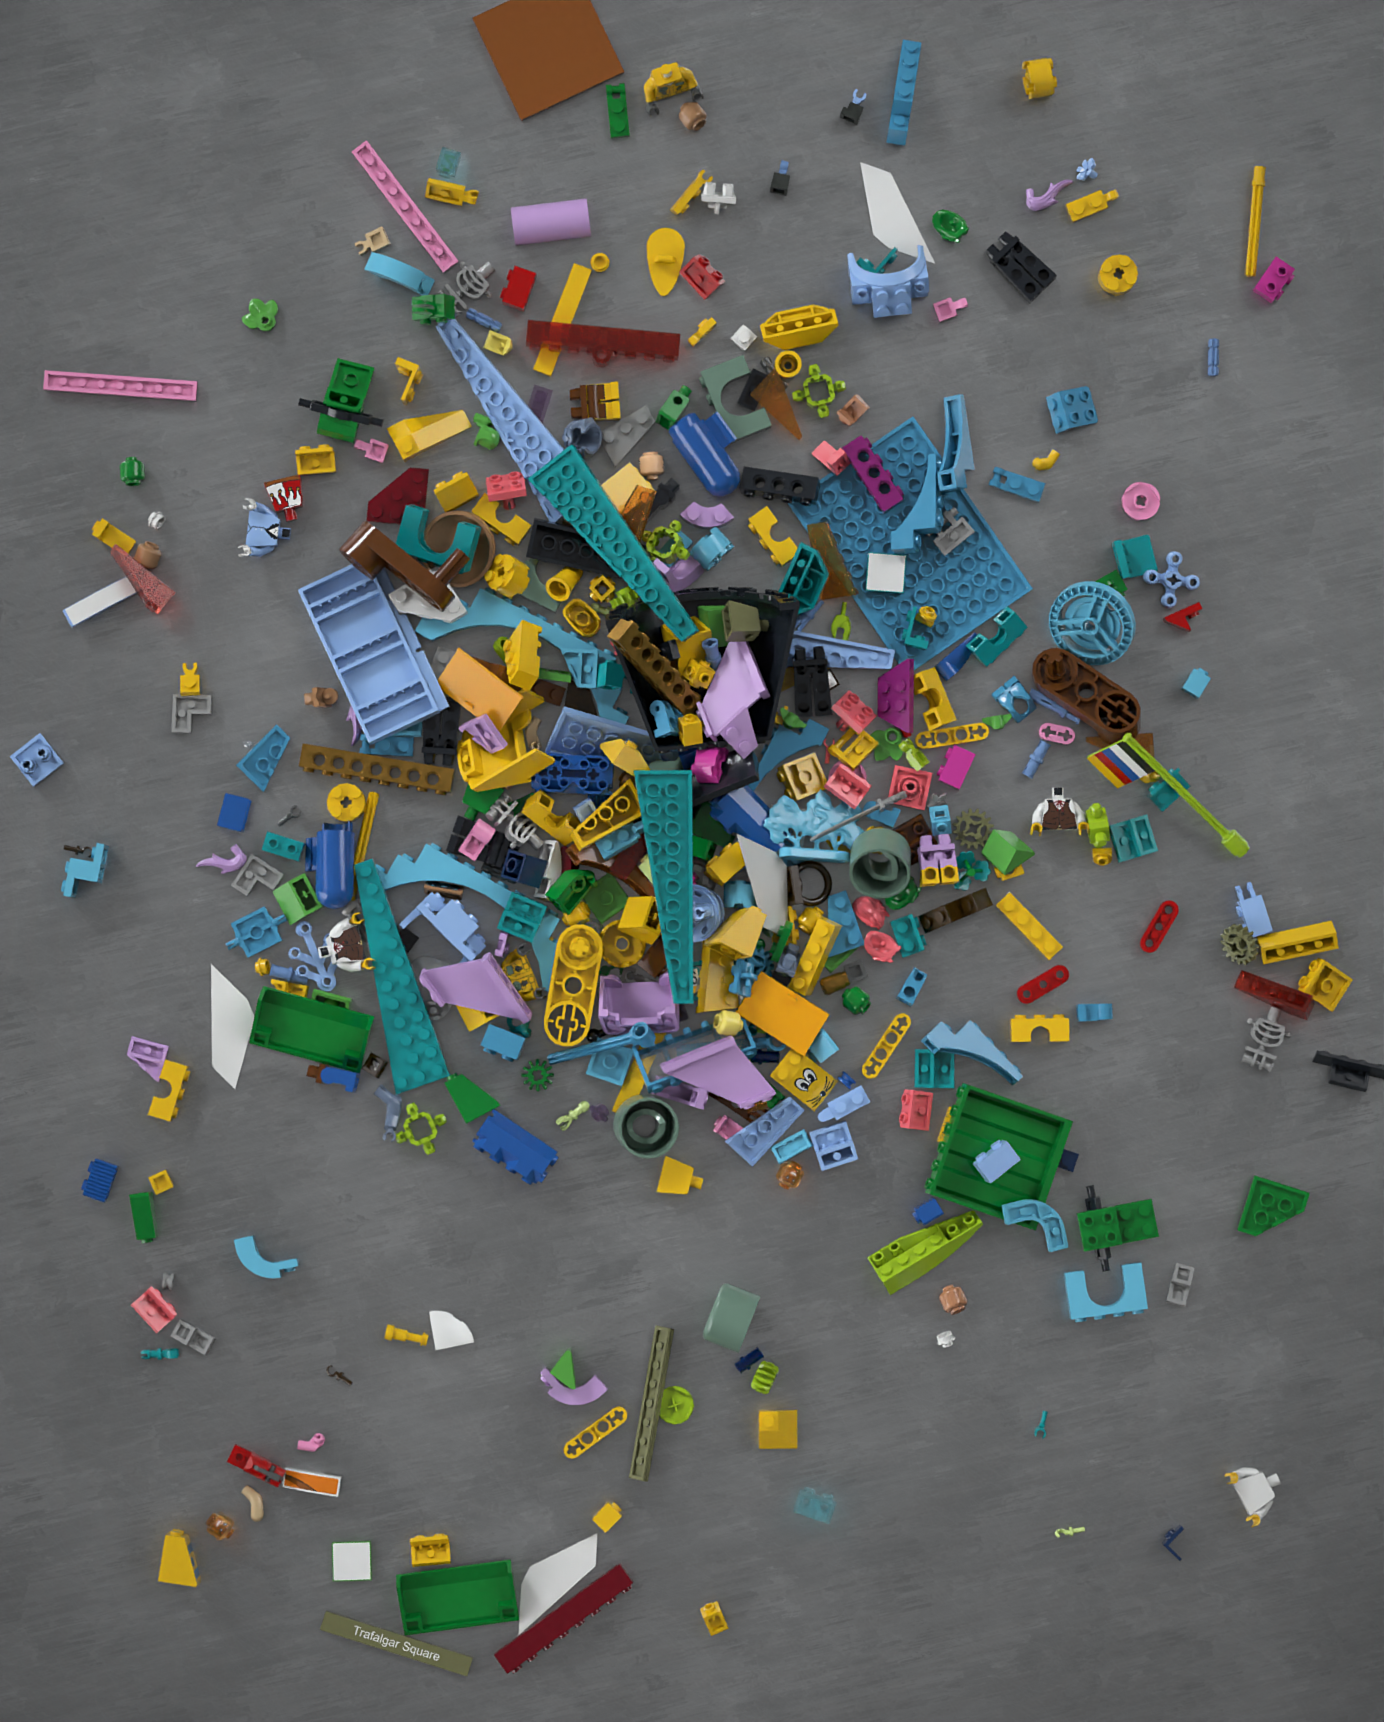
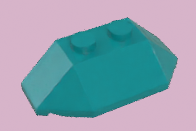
(805, 577)

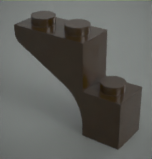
(955, 910)

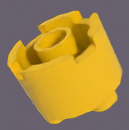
(1039, 78)
(1112, 284)
(507, 575)
(354, 809)

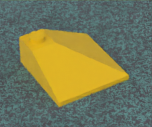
(624, 755)

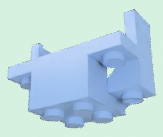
(889, 292)
(451, 923)

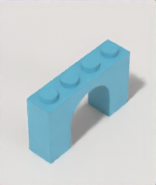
(1132, 1298)

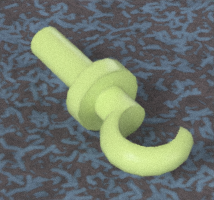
(1070, 1531)

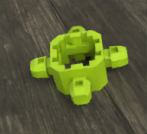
(838, 386)
(677, 549)
(1098, 825)
(429, 1147)

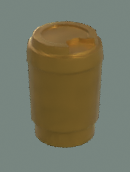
(834, 983)

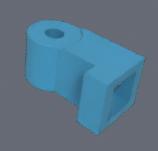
(664, 719)
(886, 817)
(911, 987)
(1094, 1012)

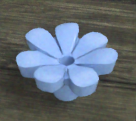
(1087, 170)

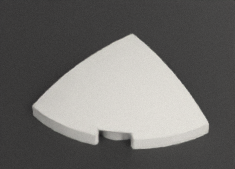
(449, 1330)

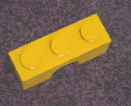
(761, 524)
(514, 531)
(940, 710)
(539, 808)
(1057, 1027)
(167, 1107)

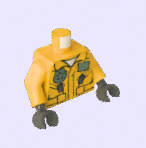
(669, 81)
(521, 975)

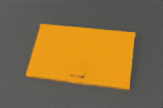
(471, 682)
(781, 1015)

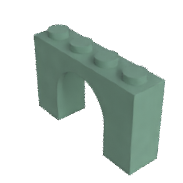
(715, 380)
(536, 591)

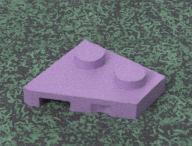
(148, 1055)

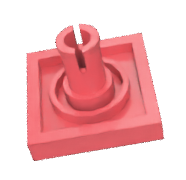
(506, 488)
(853, 712)
(913, 783)

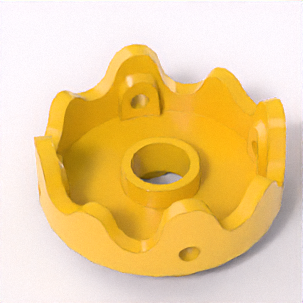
(616, 956)

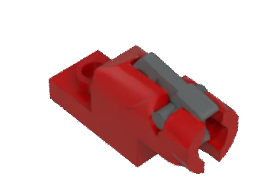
(256, 1465)

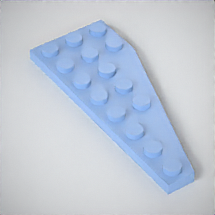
(583, 733)

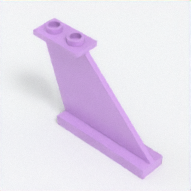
(732, 687)
(476, 986)
(722, 1071)

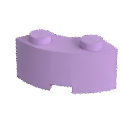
(706, 517)

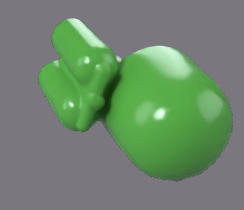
(486, 436)

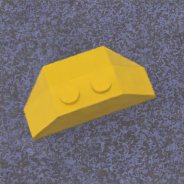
(799, 326)

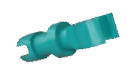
(159, 1353)

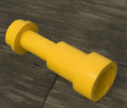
(403, 1335)

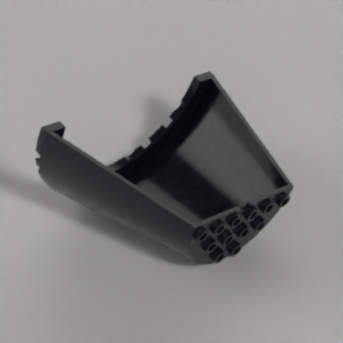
(769, 649)

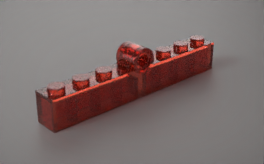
(602, 340)

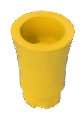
(791, 358)
(562, 584)

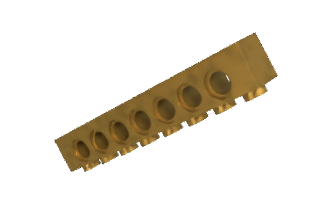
(654, 667)
(310, 752)

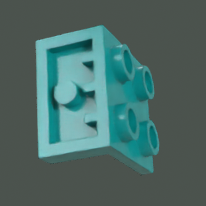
(1134, 556)
(1163, 794)

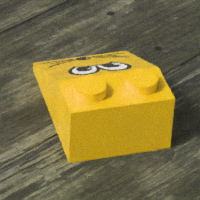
(803, 1079)

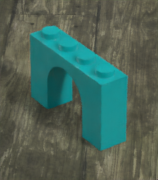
(412, 539)

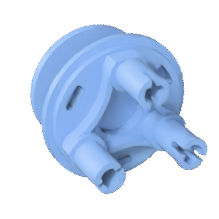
(707, 912)

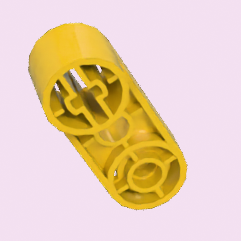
(571, 960)

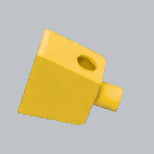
(677, 1177)

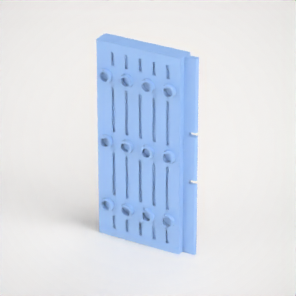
(373, 652)

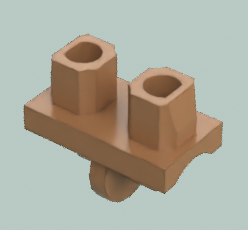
(321, 697)

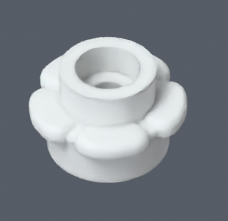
(156, 520)
(945, 1339)

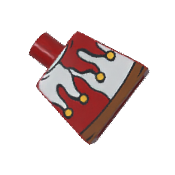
(286, 495)

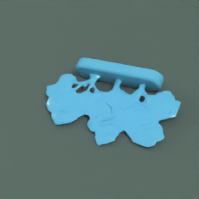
(816, 819)

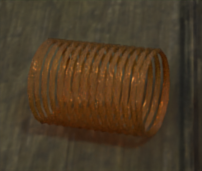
(760, 1106)

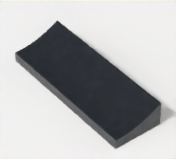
(566, 547)
(735, 774)

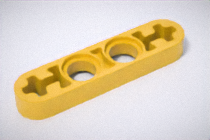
(951, 733)
(889, 1048)
(593, 1429)

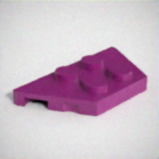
(897, 696)

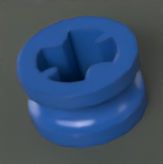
(846, 1080)

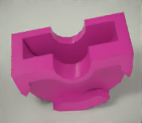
(708, 764)

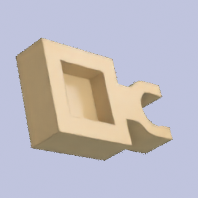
(375, 241)

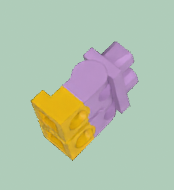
(937, 862)

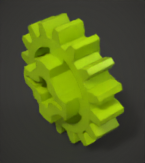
(624, 595)

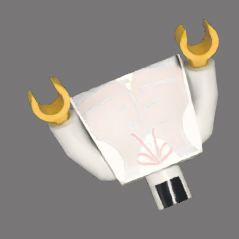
(1058, 814)
(345, 946)

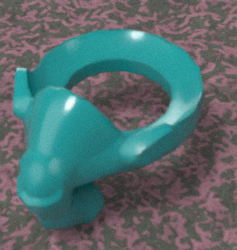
(522, 1029)

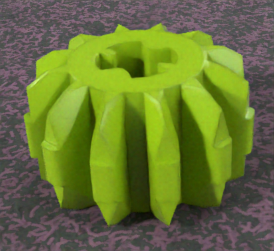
(764, 1377)

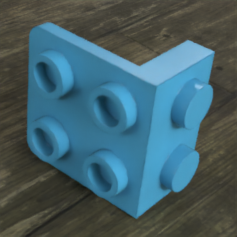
(1071, 409)

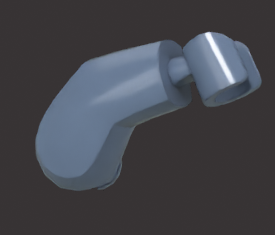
(393, 1112)

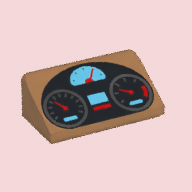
(444, 889)

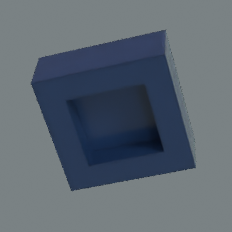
(1068, 1160)

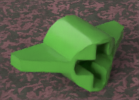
(791, 720)
(998, 721)

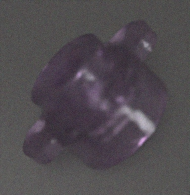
(599, 1112)

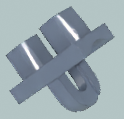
(788, 961)

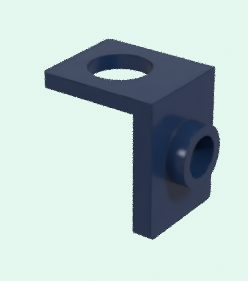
(1170, 1536)

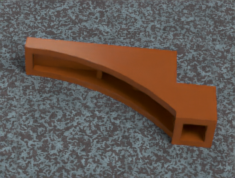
(550, 692)
(592, 857)

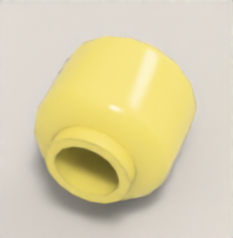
(728, 1023)

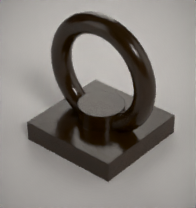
(795, 885)

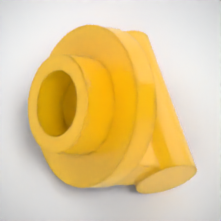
(926, 616)
(1102, 856)

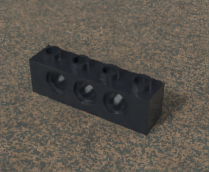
(752, 476)

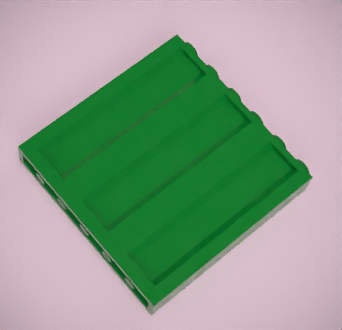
(977, 1123)

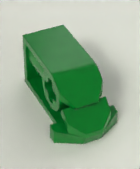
(571, 889)

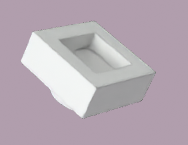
(743, 337)

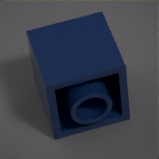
(524, 868)

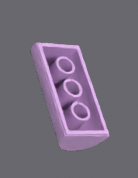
(550, 222)

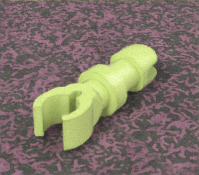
(600, 609)
(573, 1115)

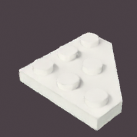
(410, 602)

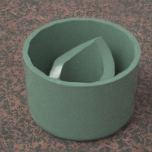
(880, 878)
(659, 1140)
(730, 1317)

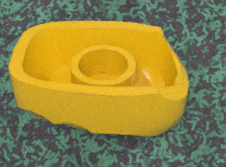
(582, 618)

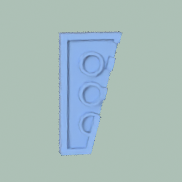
(762, 1133)

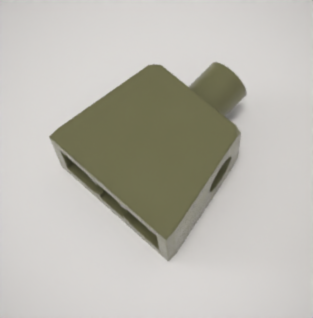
(742, 622)

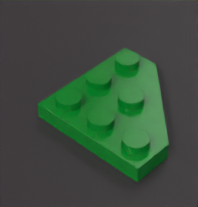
(1270, 1205)

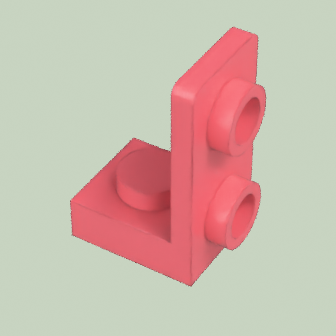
(831, 458)

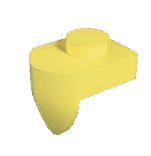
(498, 343)

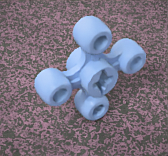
(1170, 587)

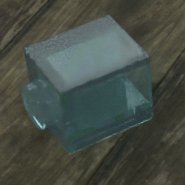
(448, 162)

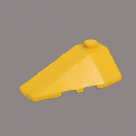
(422, 433)

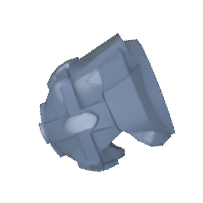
(584, 436)

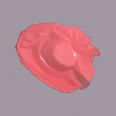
(870, 911)
(881, 946)

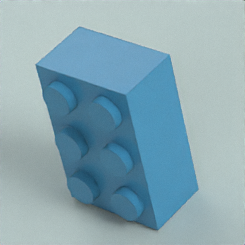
(503, 1042)

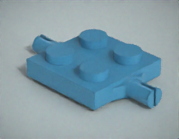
(256, 932)

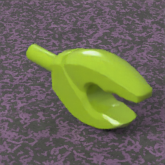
(841, 621)

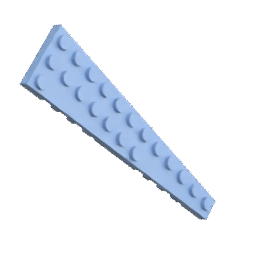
(516, 423)

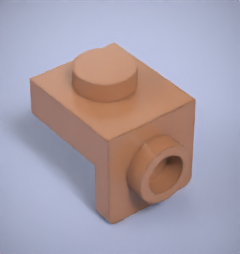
(853, 410)

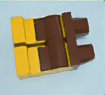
(591, 399)

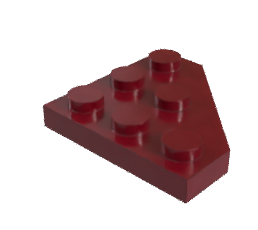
(405, 490)

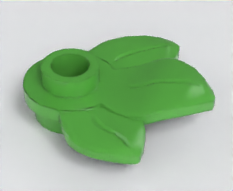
(259, 312)
(886, 746)

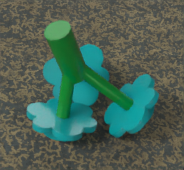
(979, 870)

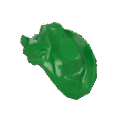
(949, 225)
(905, 897)

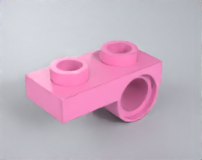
(477, 839)

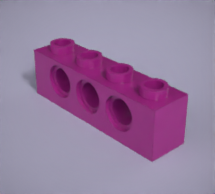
(884, 501)

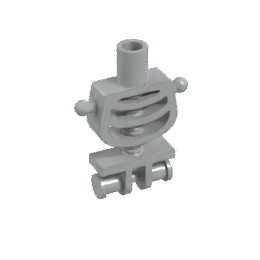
(485, 271)
(503, 811)
(1272, 1020)

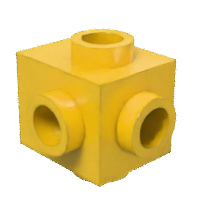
(600, 582)
(699, 673)

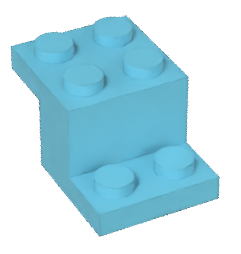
(85, 870)

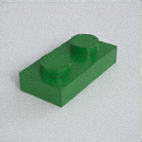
(783, 934)

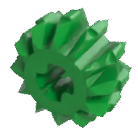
(531, 1077)

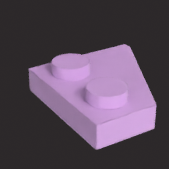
(739, 732)
(484, 733)
(503, 946)

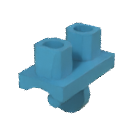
(743, 978)

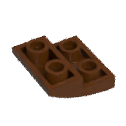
(912, 831)

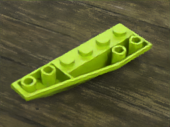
(922, 1250)

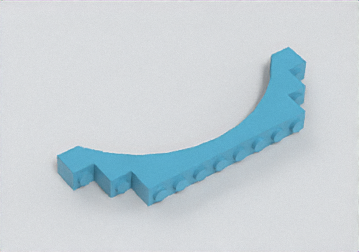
(494, 611)
(439, 867)

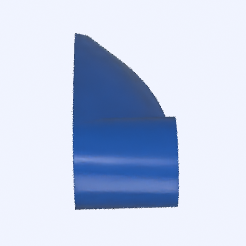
(955, 660)

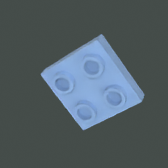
(37, 759)

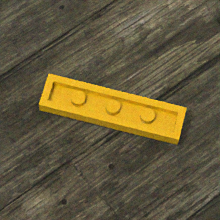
(1029, 926)

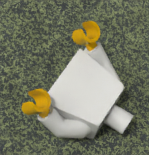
(1254, 1491)

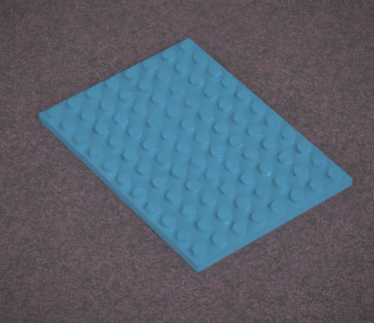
(961, 587)

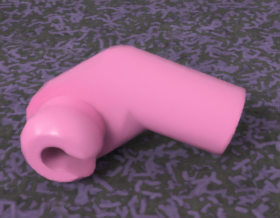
(312, 1445)

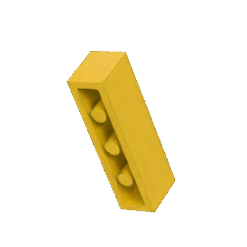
(1297, 942)
(815, 956)

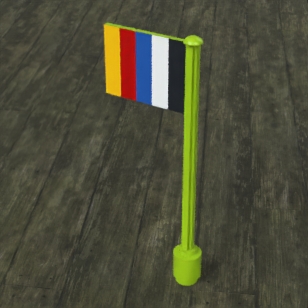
(1129, 761)

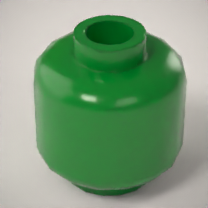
(132, 471)
(856, 1000)

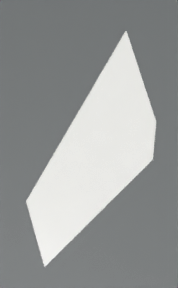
(889, 213)
(768, 881)
(230, 1027)
(553, 1578)

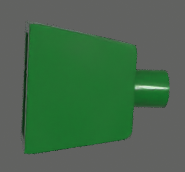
(670, 412)
(480, 801)
(703, 848)

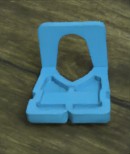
(1008, 693)

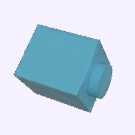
(1196, 682)

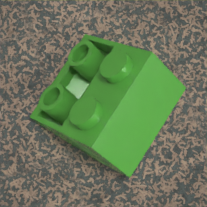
(297, 899)

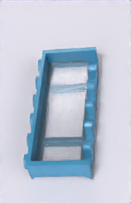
(652, 1056)

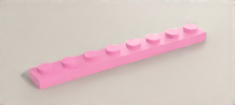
(405, 206)
(120, 385)

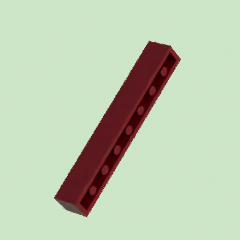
(563, 1618)

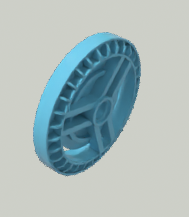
(1092, 609)

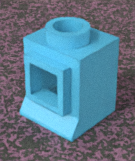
(941, 824)

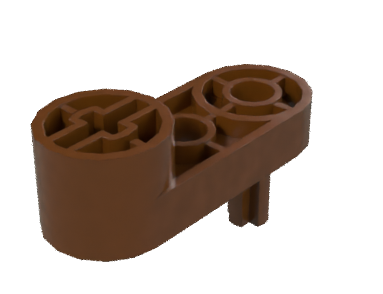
(372, 551)
(1106, 705)

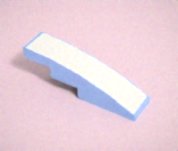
(99, 602)

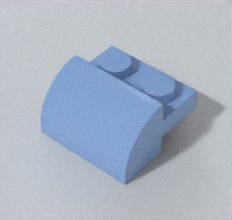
(833, 1145)

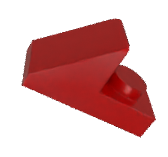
(1178, 618)

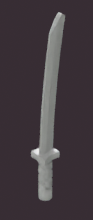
(880, 804)

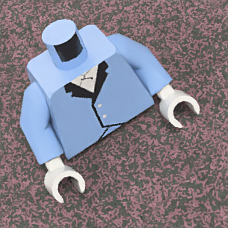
(262, 530)

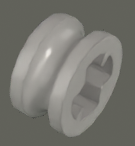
(168, 1281)

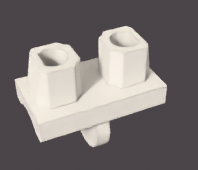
(720, 198)

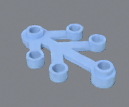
(313, 960)

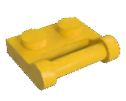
(857, 751)

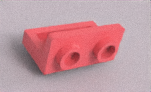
(847, 786)
(154, 1309)

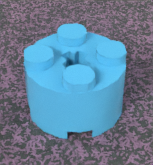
(711, 548)
(738, 895)

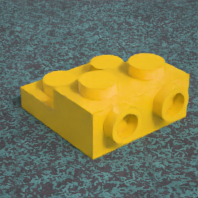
(802, 777)
(1325, 983)

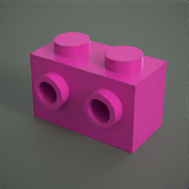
(1273, 280)

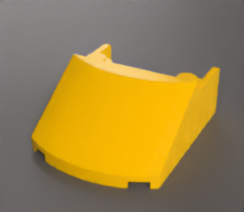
(508, 765)

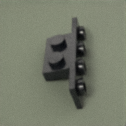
(1347, 1071)

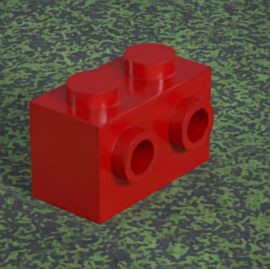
(519, 288)

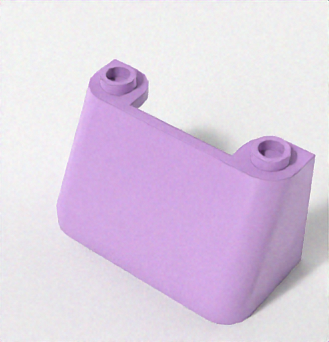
(629, 1003)

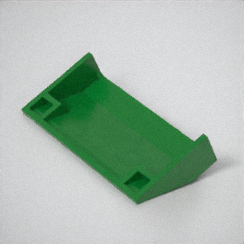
(311, 1029)
(457, 1597)

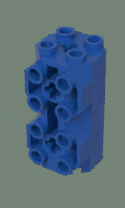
(576, 775)
(744, 814)
(515, 1147)

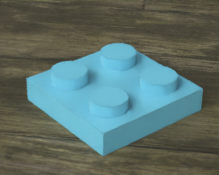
(610, 1064)

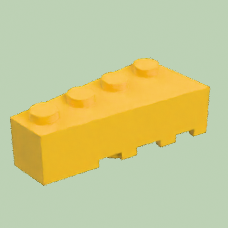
(609, 817)
(714, 982)

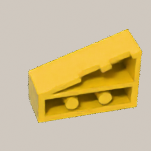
(522, 655)

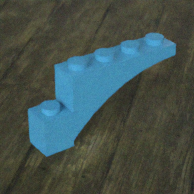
(904, 92)
(958, 448)
(925, 515)
(787, 743)
(973, 1044)

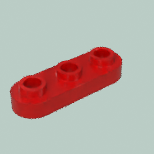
(1165, 920)
(1034, 988)

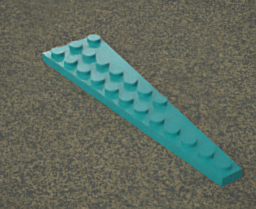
(585, 504)
(667, 828)
(407, 1026)

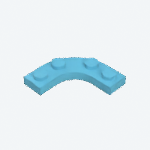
(1042, 1213)

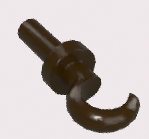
(77, 849)
(339, 1376)

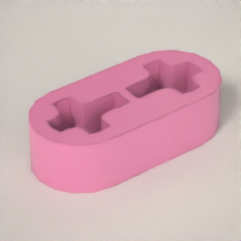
(1058, 729)

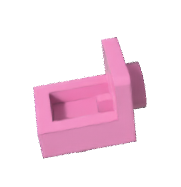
(726, 1127)

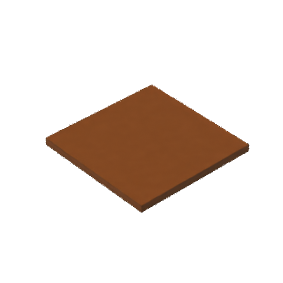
(547, 51)

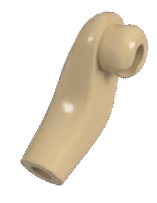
(531, 734)
(256, 1503)

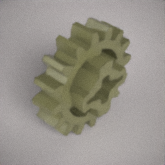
(967, 820)
(1239, 942)

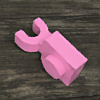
(947, 309)
(374, 450)

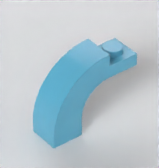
(399, 272)
(252, 1260)

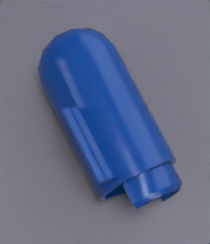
(703, 449)
(333, 860)

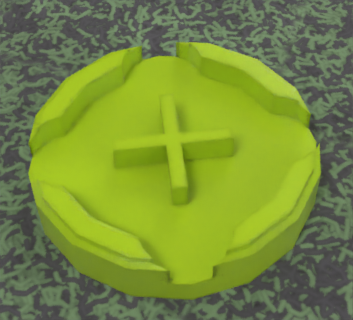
(676, 1405)

